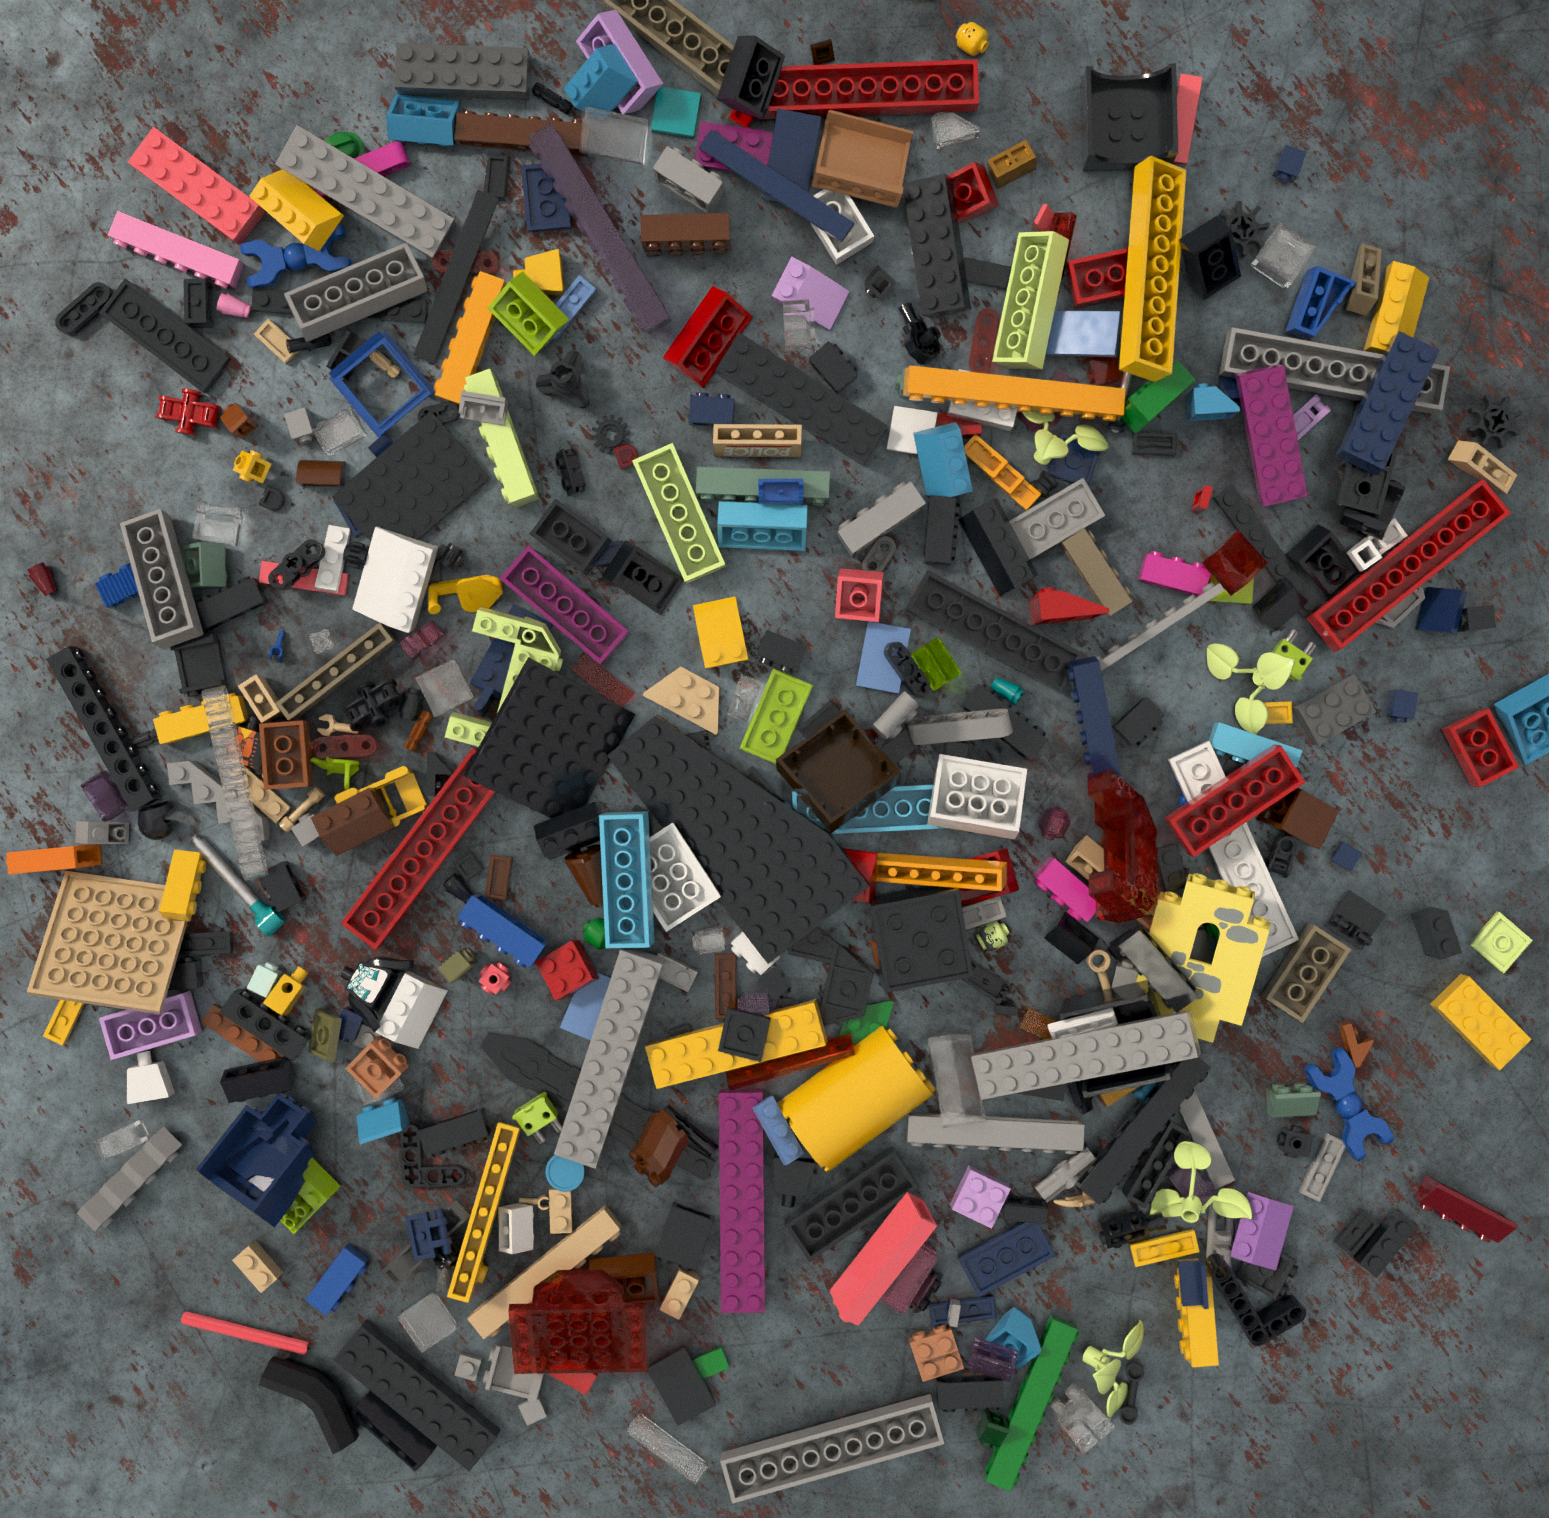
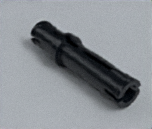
(692, 1132)

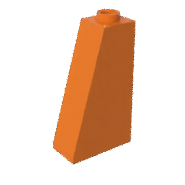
(53, 858)

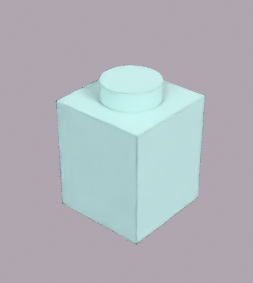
(264, 978)

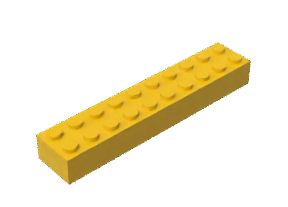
(1153, 269)

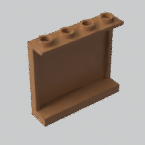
(862, 158)

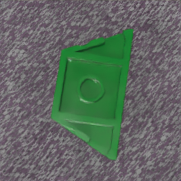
(875, 1016)

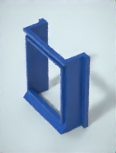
(361, 354)

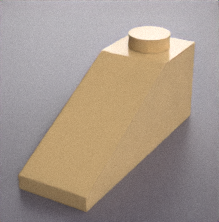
(1482, 465)

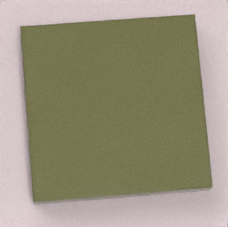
(325, 1035)

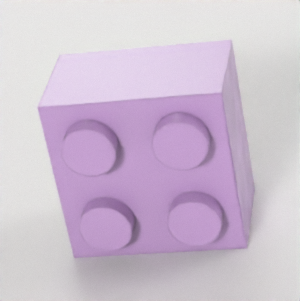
(980, 1196)

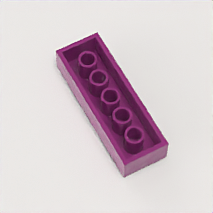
(1271, 435)
(565, 605)

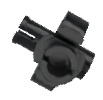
(919, 337)

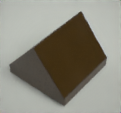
(822, 52)

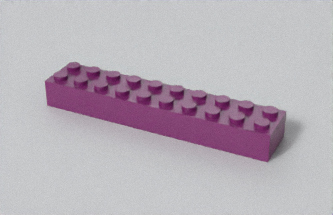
(741, 1202)

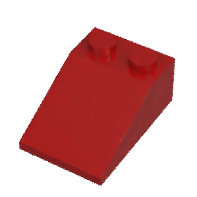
(972, 192)
(971, 896)

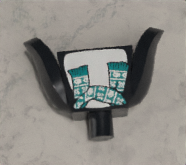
(371, 985)

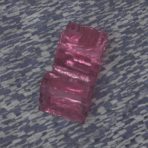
(421, 639)

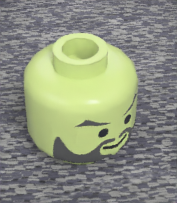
(992, 936)

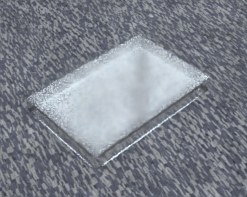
(613, 135)

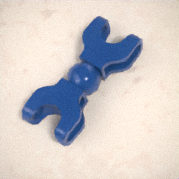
(294, 257)
(1348, 1104)

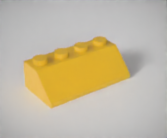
(297, 208)
(1397, 305)

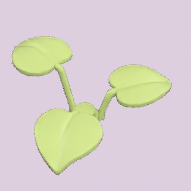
(1050, 446)
(1271, 672)
(1228, 1203)
(1108, 1371)

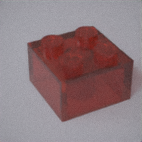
(1234, 562)

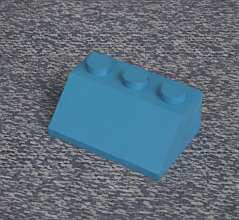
(601, 80)
(422, 119)
(943, 461)

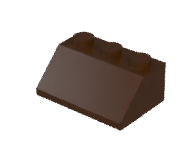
(353, 821)
(635, 1272)

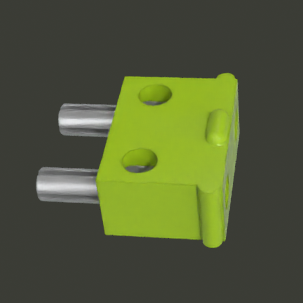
(1293, 652)
(536, 1114)

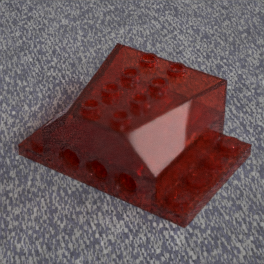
(578, 1327)

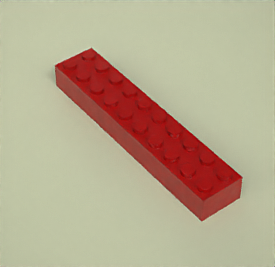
(878, 88)
(1408, 565)
(418, 857)

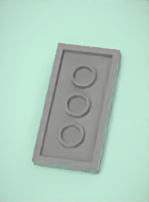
(1057, 518)

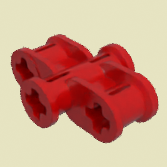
(188, 412)

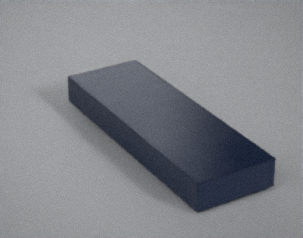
(971, 1310)

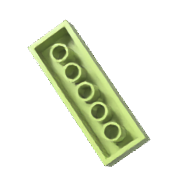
(1030, 300)
(504, 446)
(679, 513)

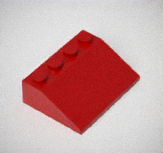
(1059, 606)

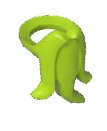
(339, 766)

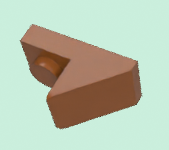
(1354, 1048)

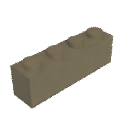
(1095, 571)

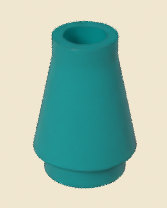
(1007, 690)

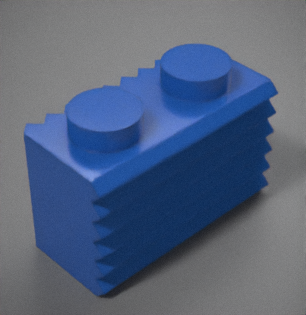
(117, 587)

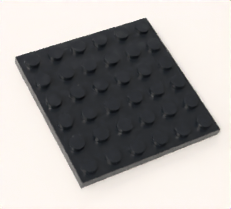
(548, 742)

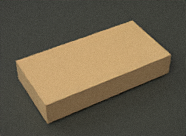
(275, 340)

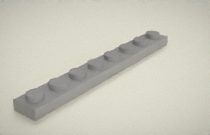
(1155, 627)

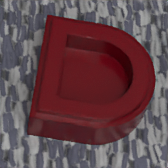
(625, 454)

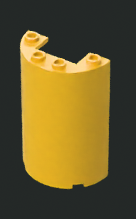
(855, 1099)

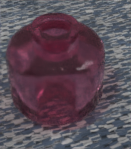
(1054, 823)

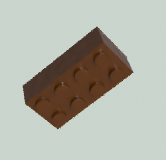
(686, 233)

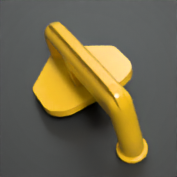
(472, 592)

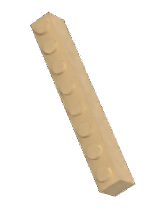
(563, 1256)

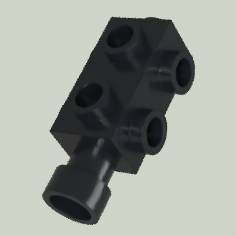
(1126, 1226)

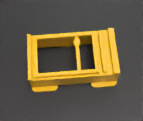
(407, 788)

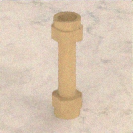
(288, 822)

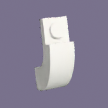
(1371, 548)

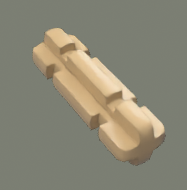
(384, 363)

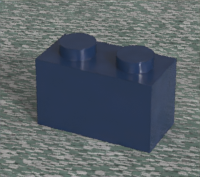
(711, 410)

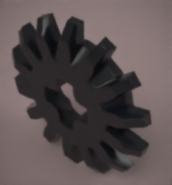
(602, 431)

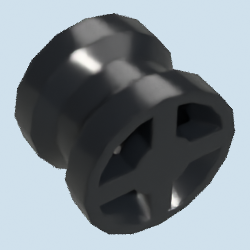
(1044, 483)

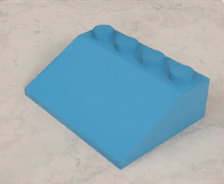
(1527, 719)

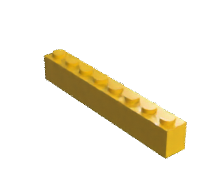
(484, 1212)

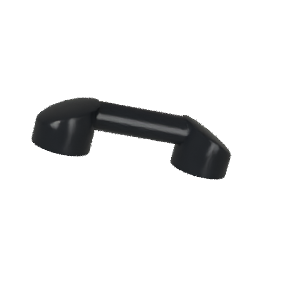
(1129, 1411)

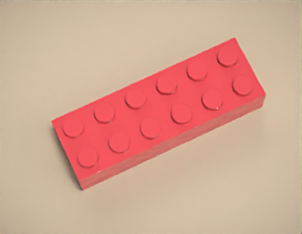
(196, 186)

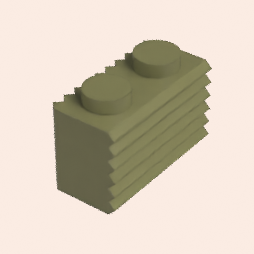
(458, 964)

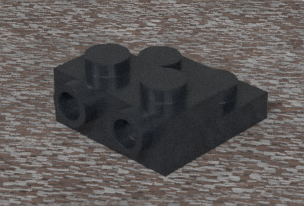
(1267, 1280)

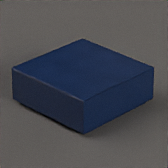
(1346, 856)

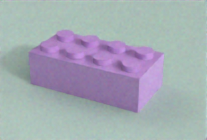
(610, 29)
(137, 1031)

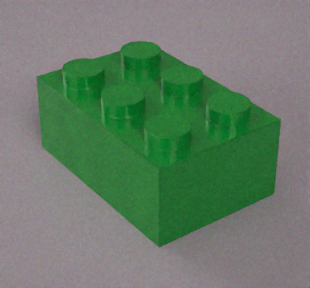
(1154, 397)

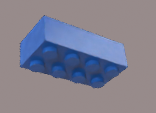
(503, 930)

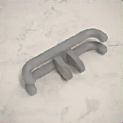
(1219, 1240)

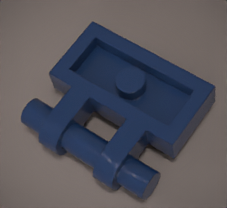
(422, 1234)

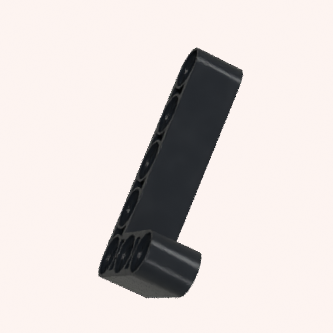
(1258, 1326)

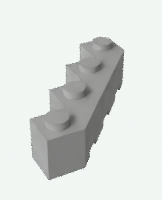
(208, 789)
(133, 1175)

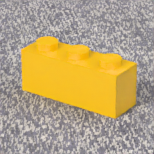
(182, 885)

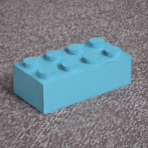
(762, 526)

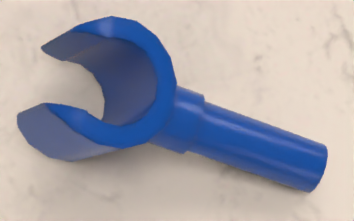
(277, 648)

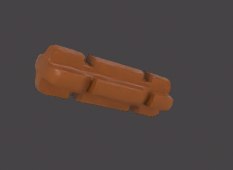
(418, 730)

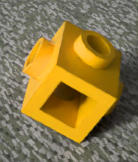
(251, 466)

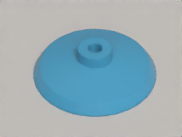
(564, 1173)

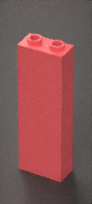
(882, 1259)

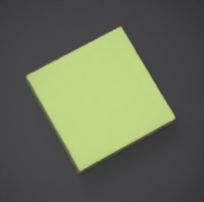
(1500, 942)

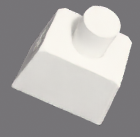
(148, 1080)

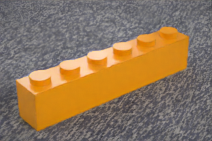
(470, 338)
(941, 871)

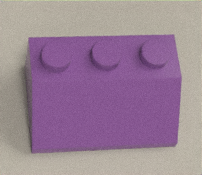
(1262, 1236)

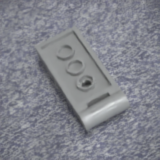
(900, 711)

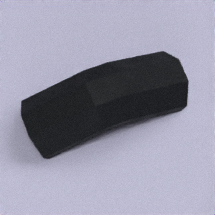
(317, 1395)

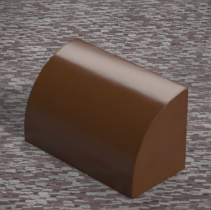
(320, 473)

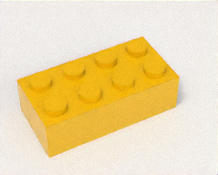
(1480, 1021)
(1198, 1329)

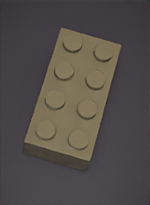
(1305, 972)

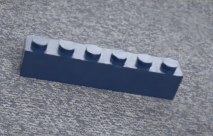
(1093, 715)

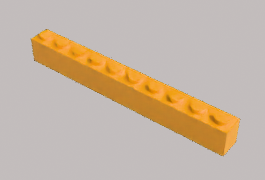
(1014, 392)

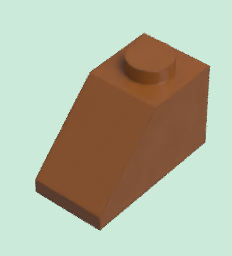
(238, 420)

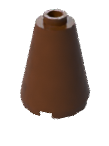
(587, 872)

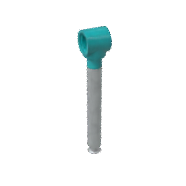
(266, 917)

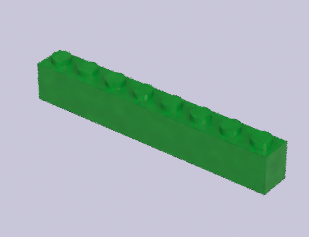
(1031, 1401)

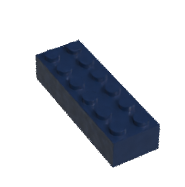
(1387, 403)

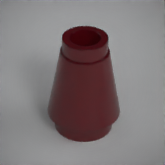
(41, 576)

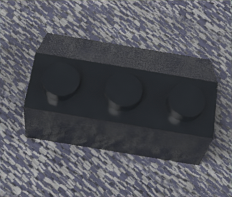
(751, 76)
(568, 831)

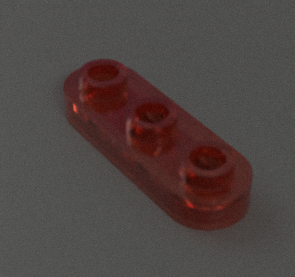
(478, 264)
(986, 332)
(335, 750)

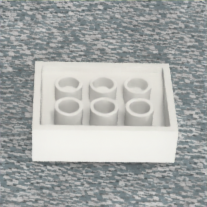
(395, 579)
(977, 796)
(677, 879)

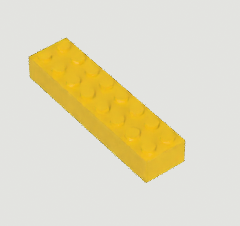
(697, 1053)

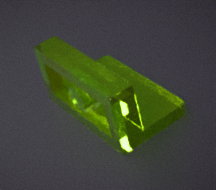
(936, 663)

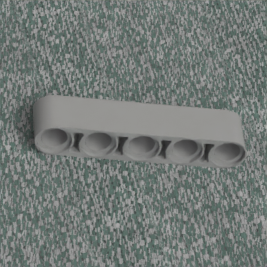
(960, 726)

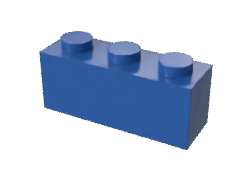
(338, 1279)

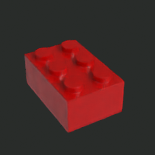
(1097, 278)
(1480, 748)

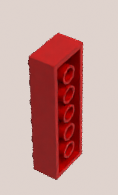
(1234, 800)

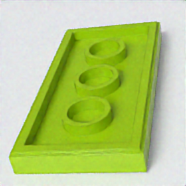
(776, 716)

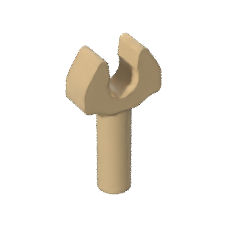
(334, 726)

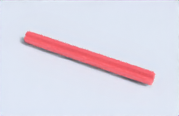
(245, 1333)

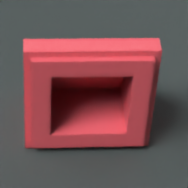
(1044, 219)

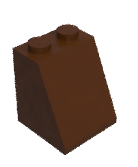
(1301, 817)

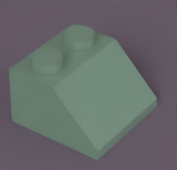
(205, 564)

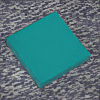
(676, 112)

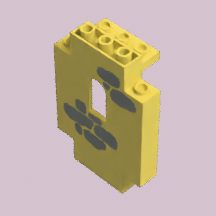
(1229, 980)

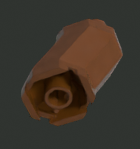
(658, 1148)

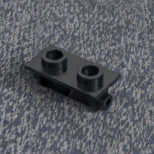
(566, 462)
(930, 1285)

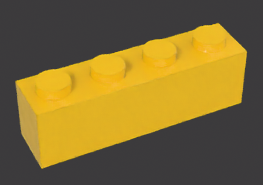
(193, 721)

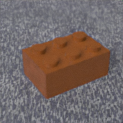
(286, 755)

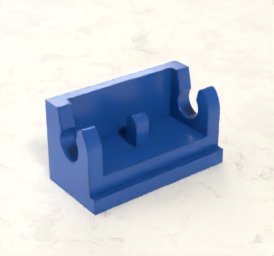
(780, 491)

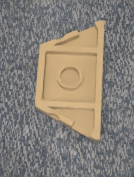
(688, 697)

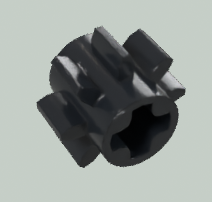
(355, 554)
(450, 555)
(446, 1260)

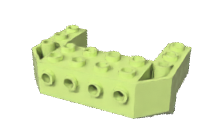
(531, 640)

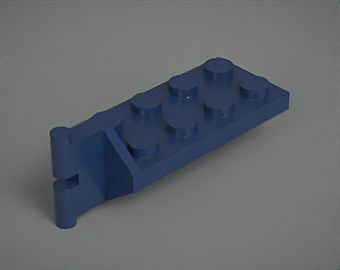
(494, 667)

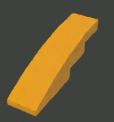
(1001, 473)

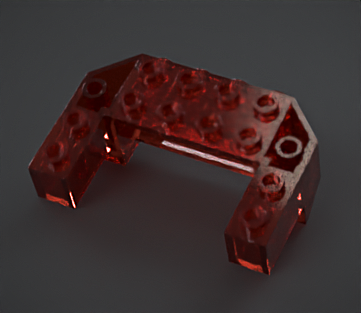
(1130, 873)

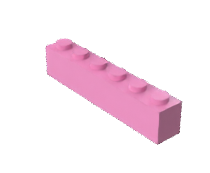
(176, 250)

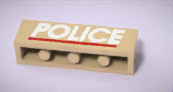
(757, 440)

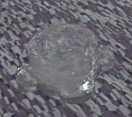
(319, 647)

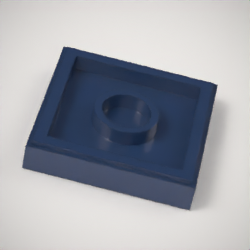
(1077, 463)
(1442, 610)

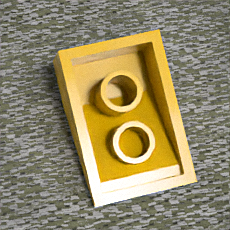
(720, 633)

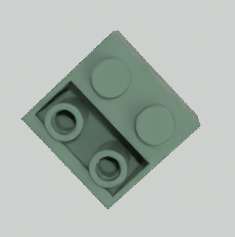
(1292, 1100)

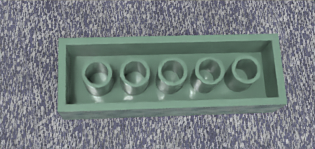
(742, 484)

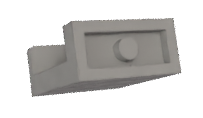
(502, 1376)

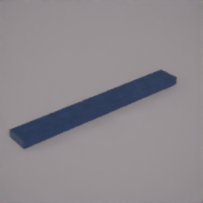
(776, 186)

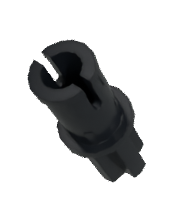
(300, 344)

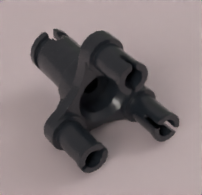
(571, 385)

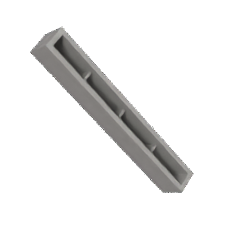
(998, 1132)

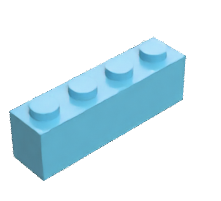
(1244, 745)

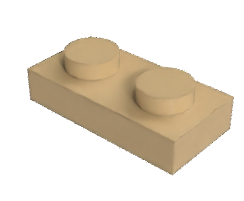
(560, 1211)

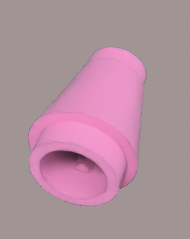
(233, 306)

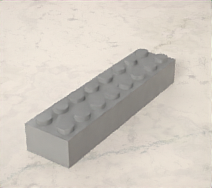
(365, 192)

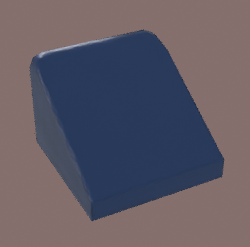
(380, 445)

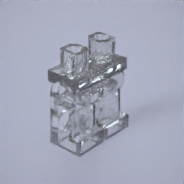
(1078, 1410)

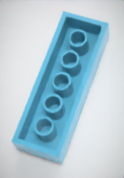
(626, 879)

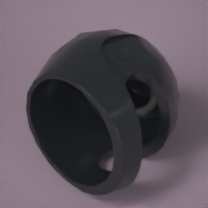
(152, 823)

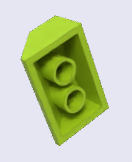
(528, 313)

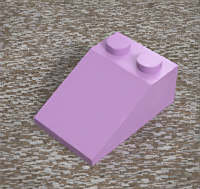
(804, 282)

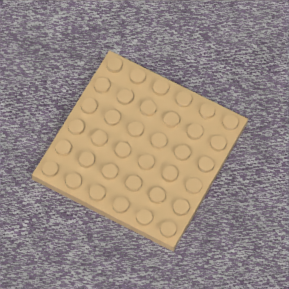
(108, 945)

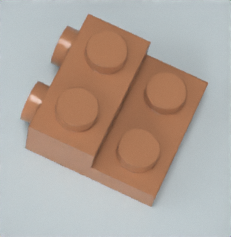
(377, 1066)
(936, 1352)

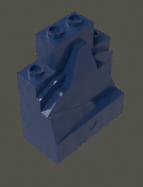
(263, 1157)

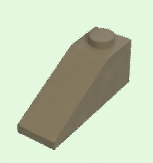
(1367, 275)

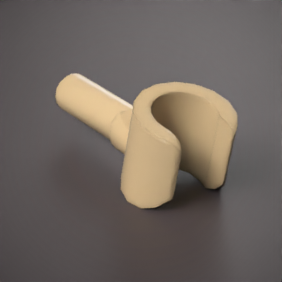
(535, 1201)

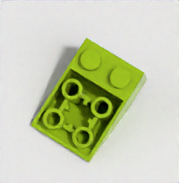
(314, 1193)

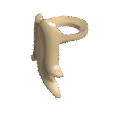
(1076, 1201)

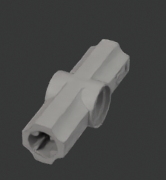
(1065, 1174)

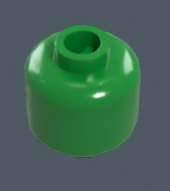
(595, 933)

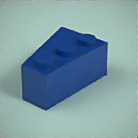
(1316, 301)

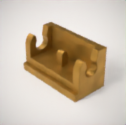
(1012, 163)

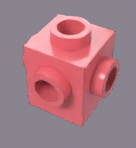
(502, 973)

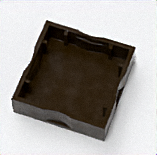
(838, 771)

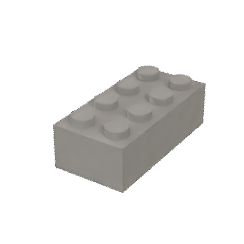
(880, 519)

